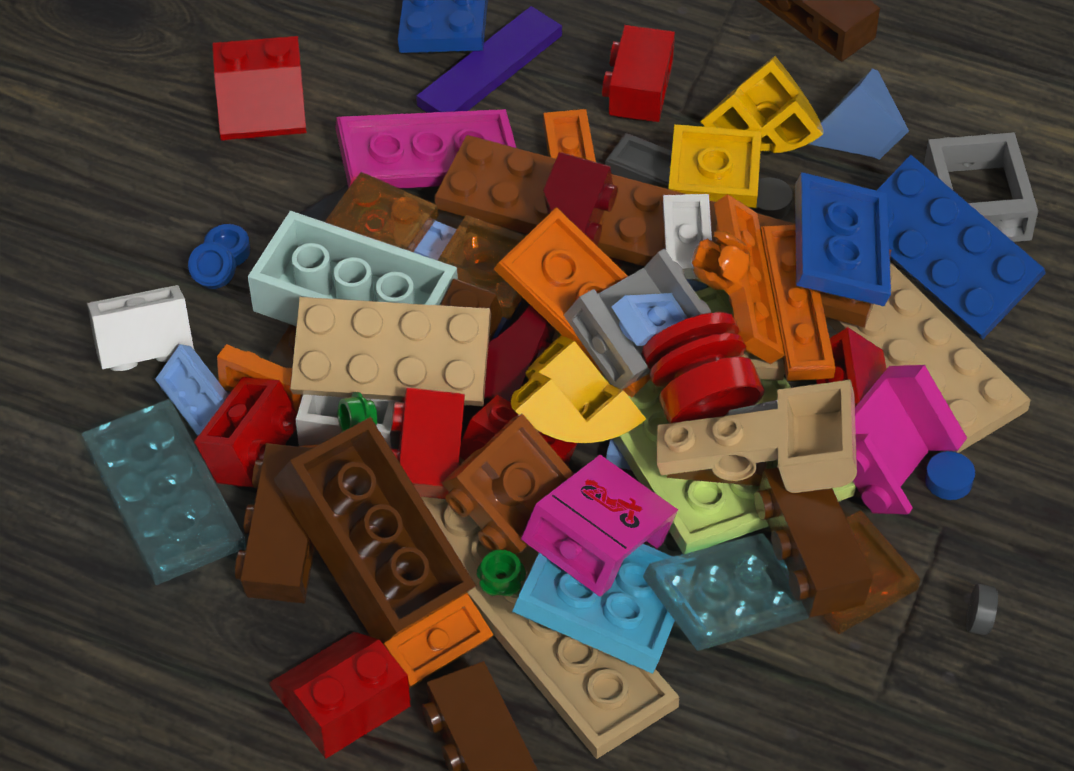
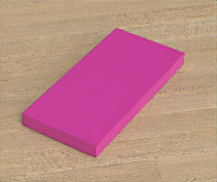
(415, 146)

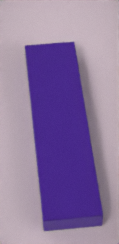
(489, 68)

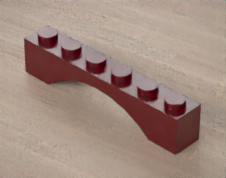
(582, 194)

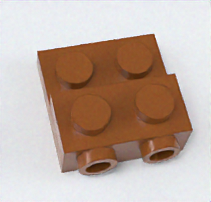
(505, 483)

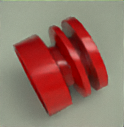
(702, 368)

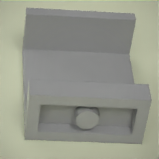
(599, 326)

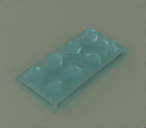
(163, 491)

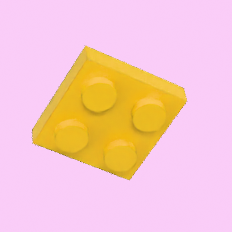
(716, 162)

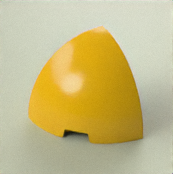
(770, 104)
(572, 398)

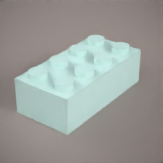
(336, 263)

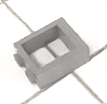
(1012, 217)

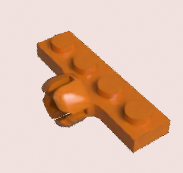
(743, 273)

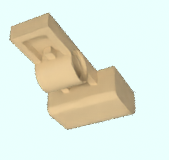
(807, 434)

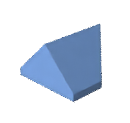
(864, 120)

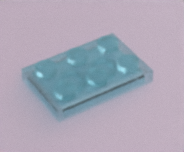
(726, 591)

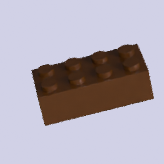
(373, 530)

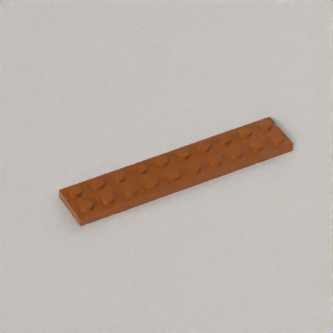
(507, 190)

